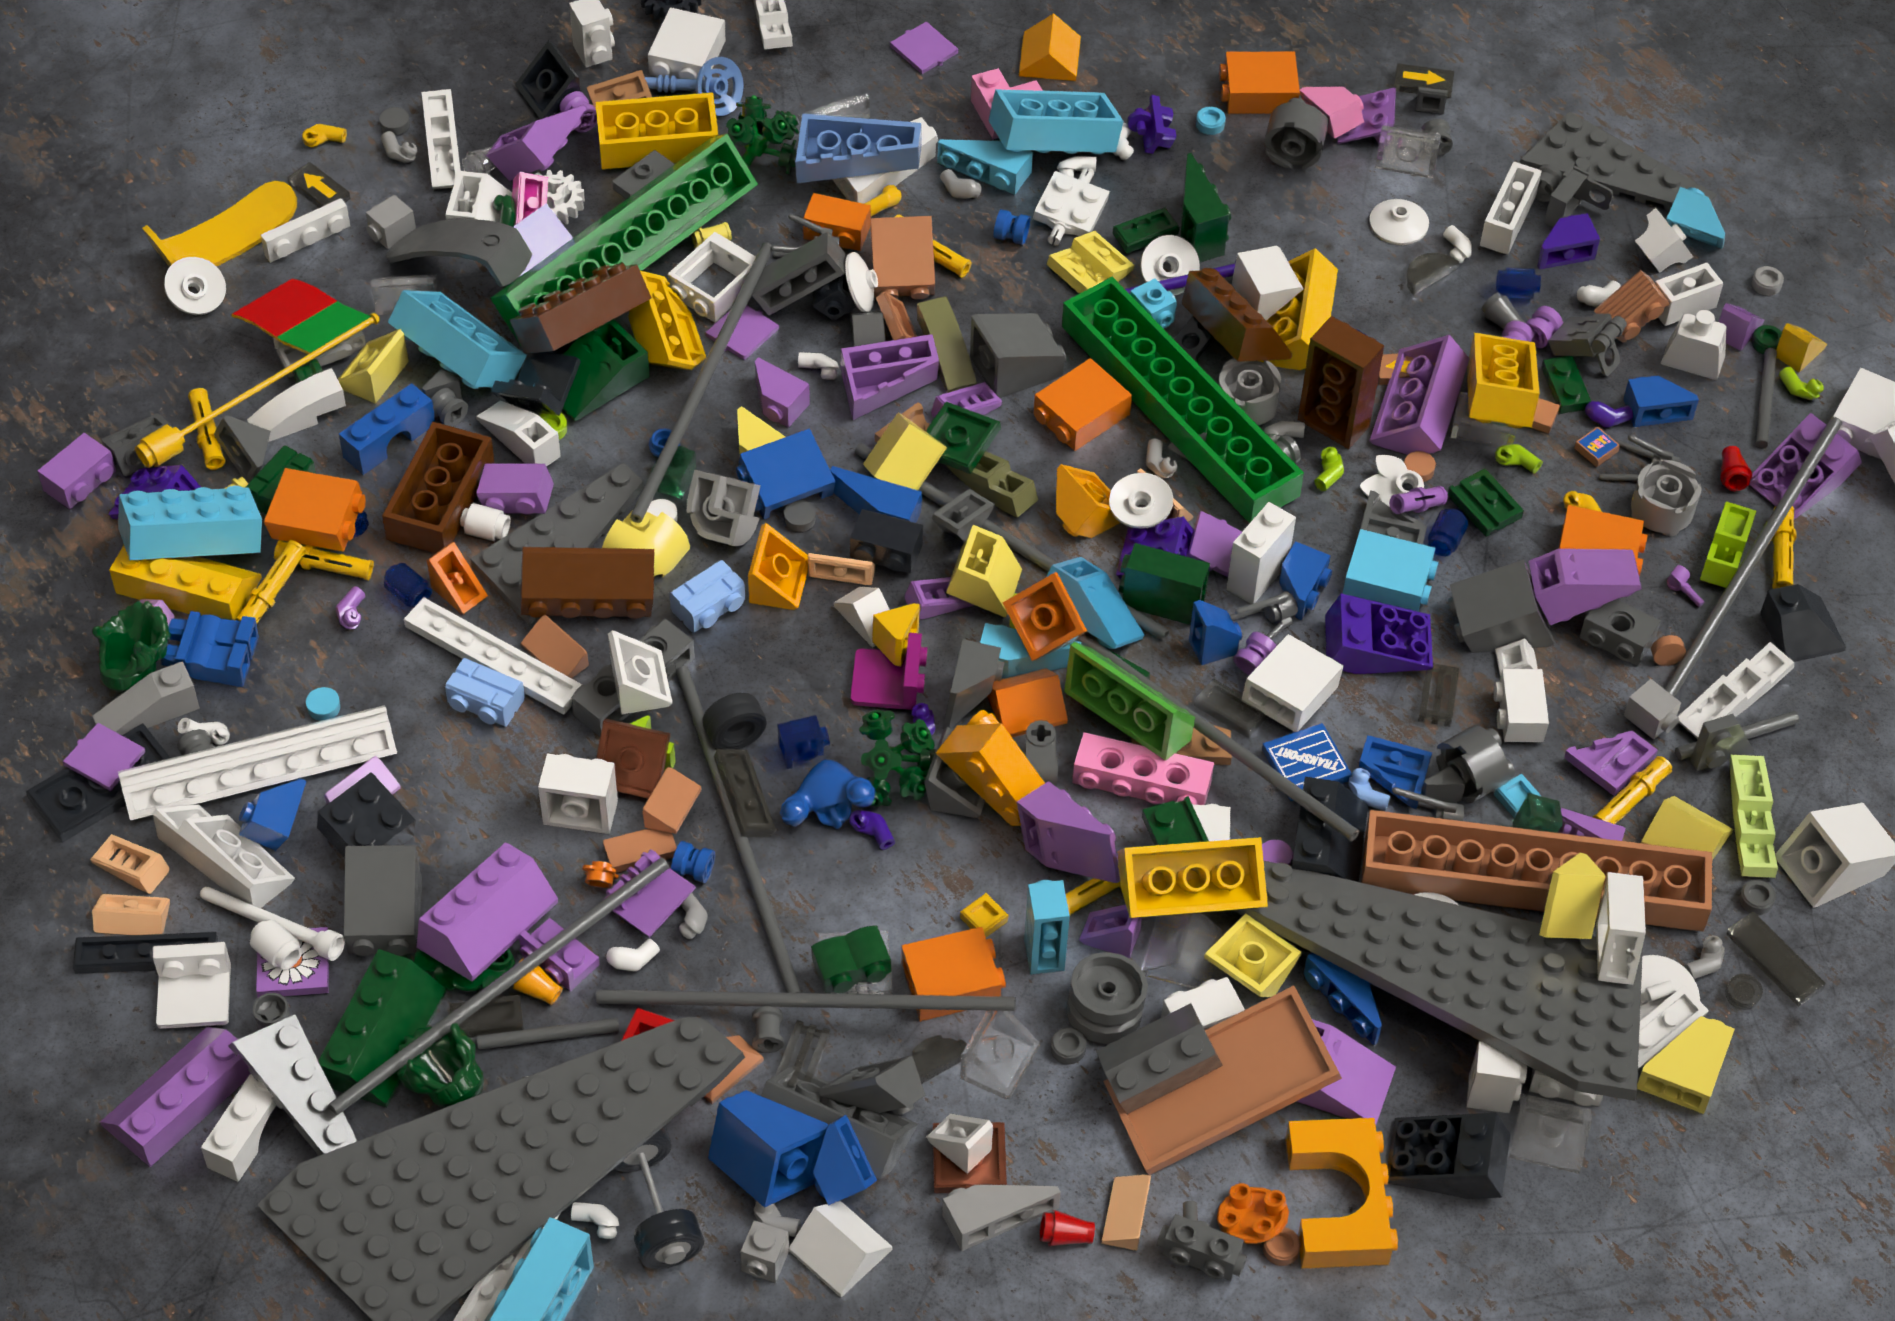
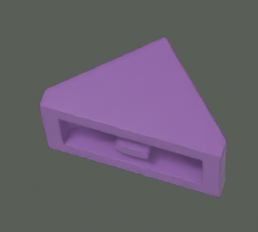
(1739, 325)
(1112, 930)

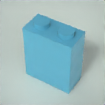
(1390, 571)

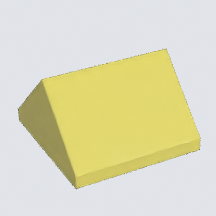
(375, 367)
(904, 454)
(1686, 827)
(1573, 899)
(1254, 956)

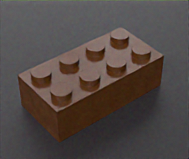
(580, 308)
(1340, 382)
(437, 488)

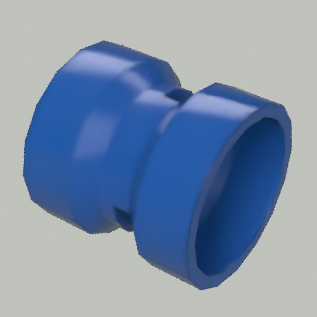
(1011, 227)
(693, 861)

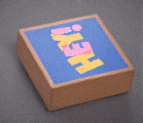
(1597, 446)

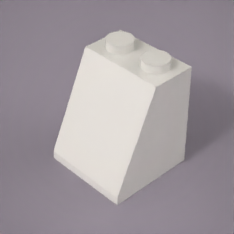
(1836, 852)

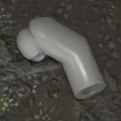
(960, 187)
(1281, 428)
(772, 1217)

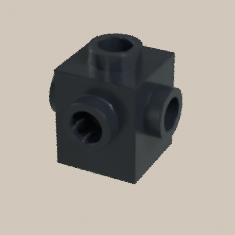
(834, 298)

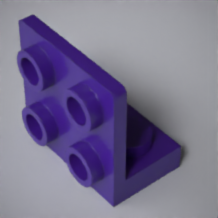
(158, 480)
(1169, 535)

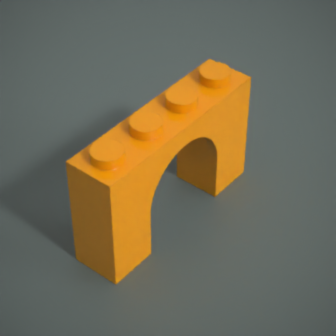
(1355, 1150)

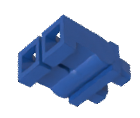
(213, 647)

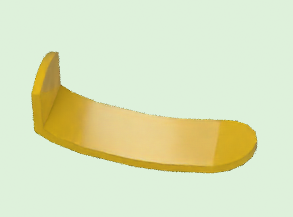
(233, 229)

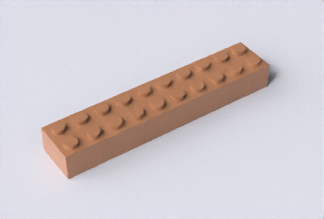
(1517, 865)

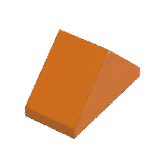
(454, 579)

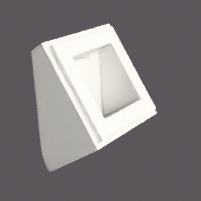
(1516, 656)

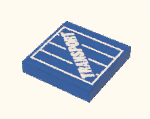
(1307, 755)

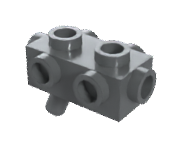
(1201, 1246)

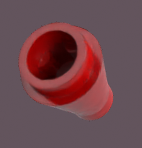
(1734, 469)
(1065, 1229)

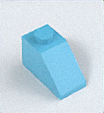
(1696, 217)

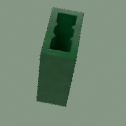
(1163, 582)

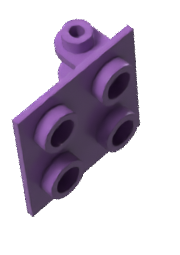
(1378, 109)
(655, 901)

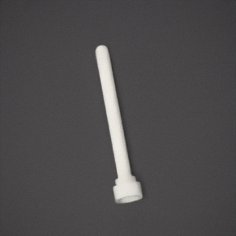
(326, 943)

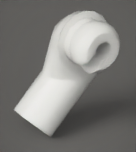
(1460, 241)
(1596, 295)
(819, 361)
(217, 731)
(632, 959)
(599, 1215)

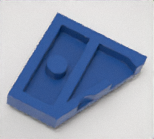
(1395, 766)

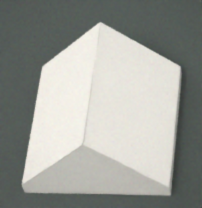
(1265, 279)
(638, 674)
(838, 1246)

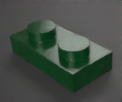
(1566, 384)

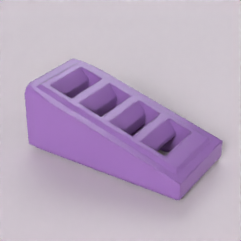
(962, 396)
(921, 593)
(1590, 827)

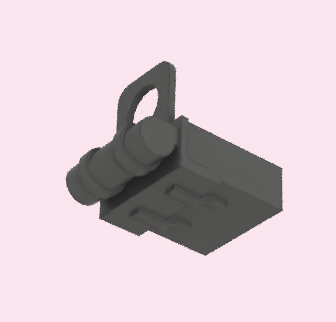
(1572, 190)
(1589, 338)

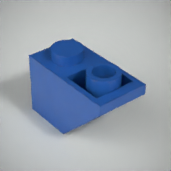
(1303, 575)

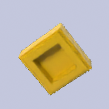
(985, 914)

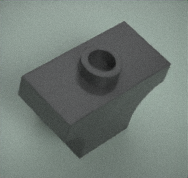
(641, 174)

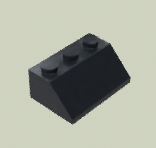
(1320, 846)

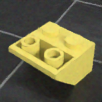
(985, 571)

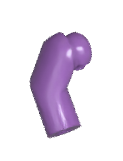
(346, 608)

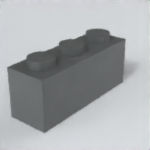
(799, 273)

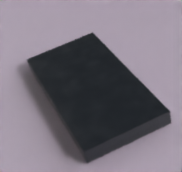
(75, 802)

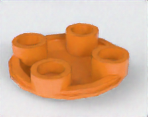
(1253, 1213)

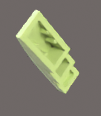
(1753, 816)

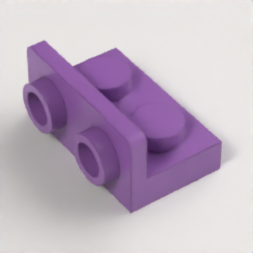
(567, 965)

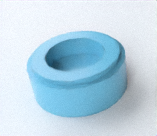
(1210, 120)
(323, 703)

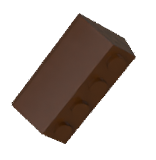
(1231, 318)
(587, 582)

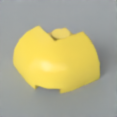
(654, 533)

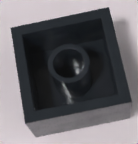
(365, 817)

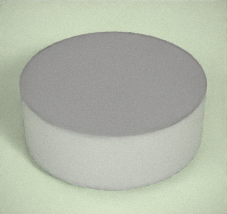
(1767, 281)

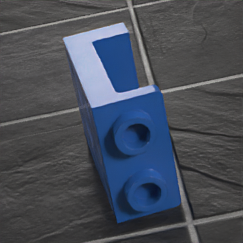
(786, 471)

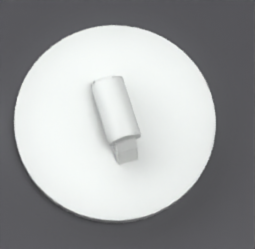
(1660, 980)

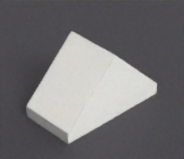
(859, 609)
(963, 1140)

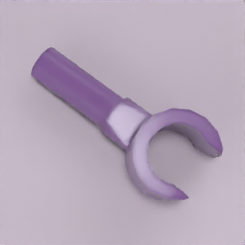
(1678, 581)

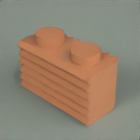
(1636, 302)

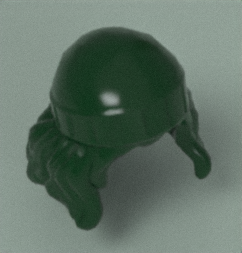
(131, 645)
(444, 1069)

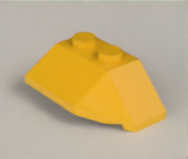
(666, 327)

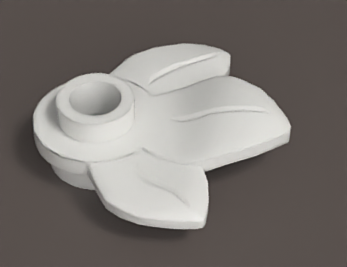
(1390, 479)

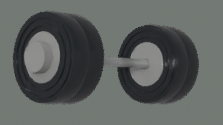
(668, 1235)

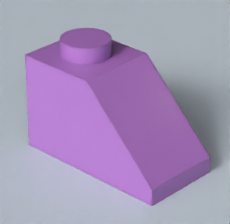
(780, 393)

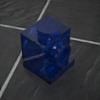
(802, 740)

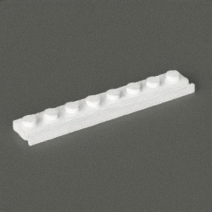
(257, 762)

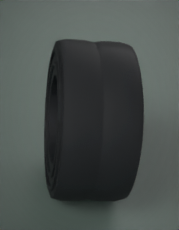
(734, 721)

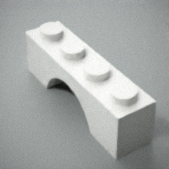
(238, 1132)

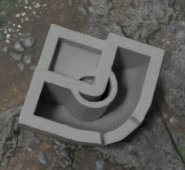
(722, 507)

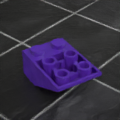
(1377, 637)

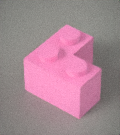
(983, 90)

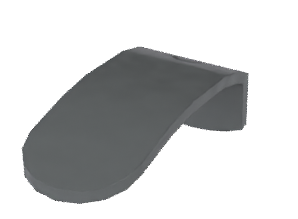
(482, 241)

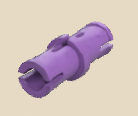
(1406, 501)

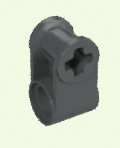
(1041, 750)

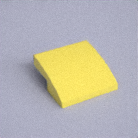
(1089, 262)

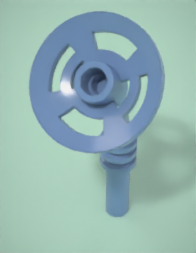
(714, 85)

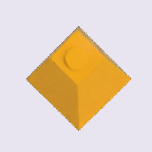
(1083, 502)

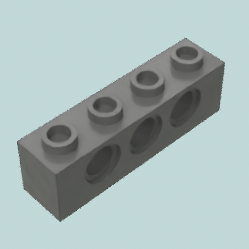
(591, 701)

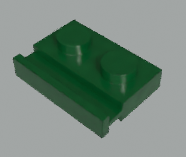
(1485, 502)
(1174, 823)

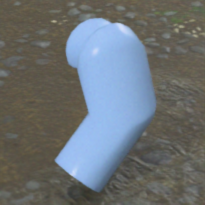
(1362, 789)

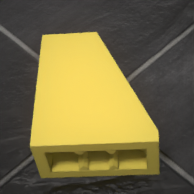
(1688, 1065)

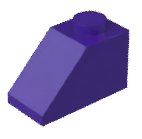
(1569, 242)

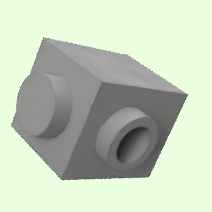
(390, 221)
(1653, 709)
(764, 1251)

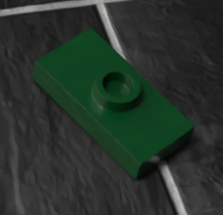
(1144, 229)

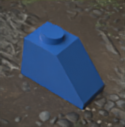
(1658, 401)
(1213, 633)
(272, 814)
(841, 1163)

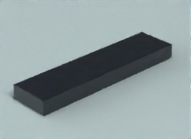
(128, 952)

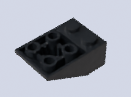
(1450, 1154)

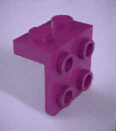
(883, 684)

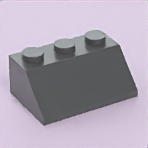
(1158, 1058)

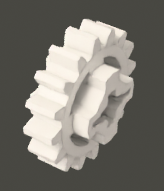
(564, 195)

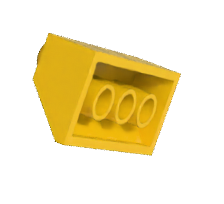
(1308, 309)
(186, 583)
(1193, 877)

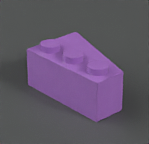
(887, 371)

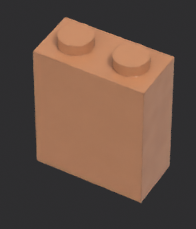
(903, 256)

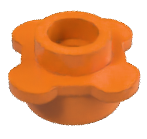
(600, 874)

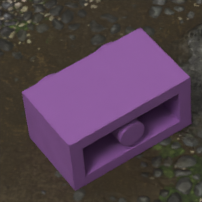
(77, 471)
(515, 487)

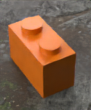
(846, 218)

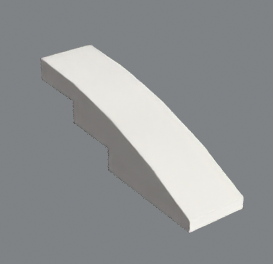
(773, 23)
(441, 138)
(1738, 689)

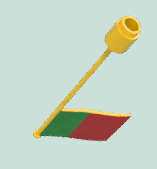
(292, 315)

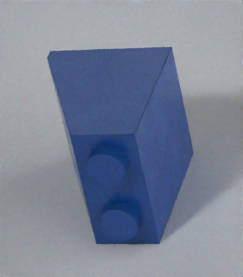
(765, 1146)

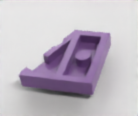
(1613, 760)

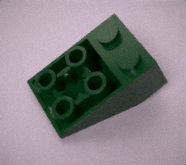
(1203, 213)
(608, 367)

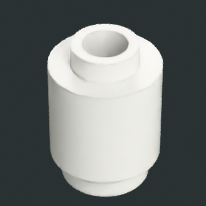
(485, 522)
(275, 944)

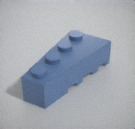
(855, 147)

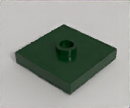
(964, 435)

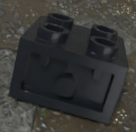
(541, 383)

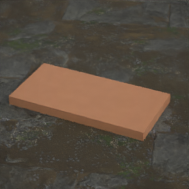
(1268, 1062)

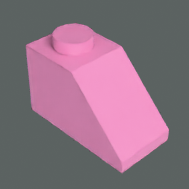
(1338, 104)

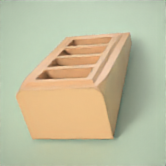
(147, 874)

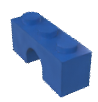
(367, 439)

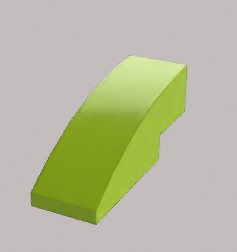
(1728, 544)

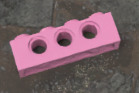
(1134, 760)

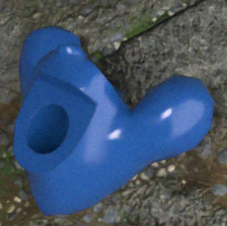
(828, 792)

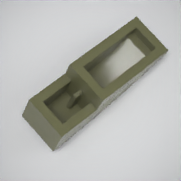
(954, 361)
(1000, 485)

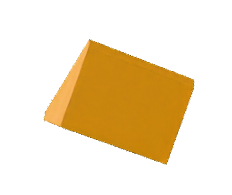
(1050, 50)
(776, 571)

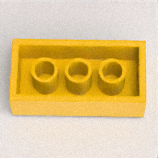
(665, 124)
(1502, 380)

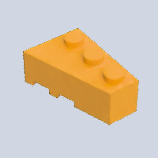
(991, 766)

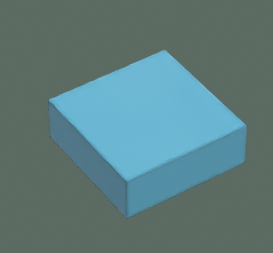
(1514, 792)

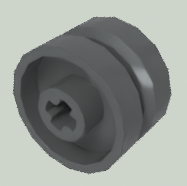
(1106, 997)

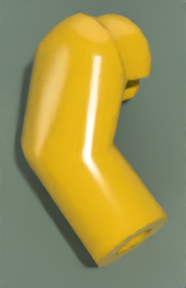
(322, 133)
(890, 197)
(1580, 500)

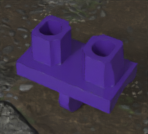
(1153, 125)

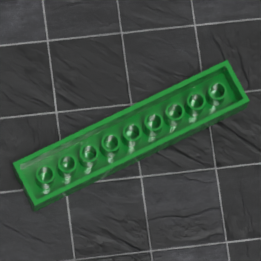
(641, 225)
(1182, 399)

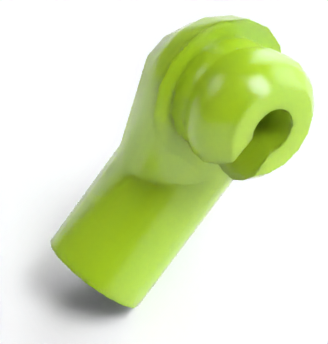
(1798, 388)
(1517, 455)
(1332, 468)

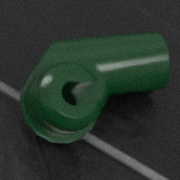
(507, 207)

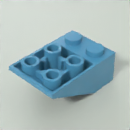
(1098, 603)

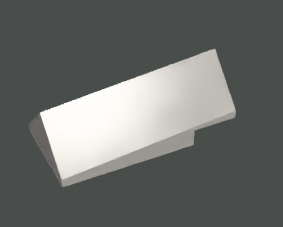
(221, 853)

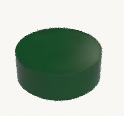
(1766, 337)

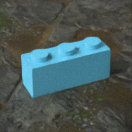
(1046, 926)

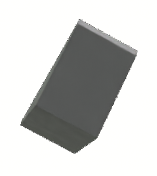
(867, 327)
(243, 444)
(962, 513)

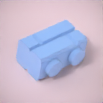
(707, 596)
(484, 692)

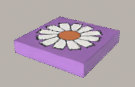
(306, 977)

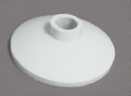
(1399, 222)
(1172, 250)
(198, 274)
(860, 281)
(1141, 490)

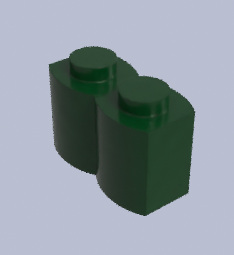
(851, 959)

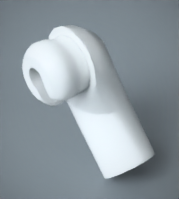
(1123, 150)
(1076, 163)

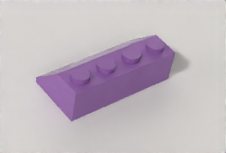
(1421, 406)
(486, 912)
(178, 1095)

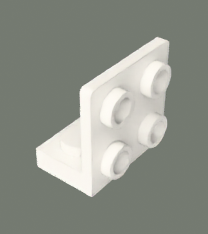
(192, 985)

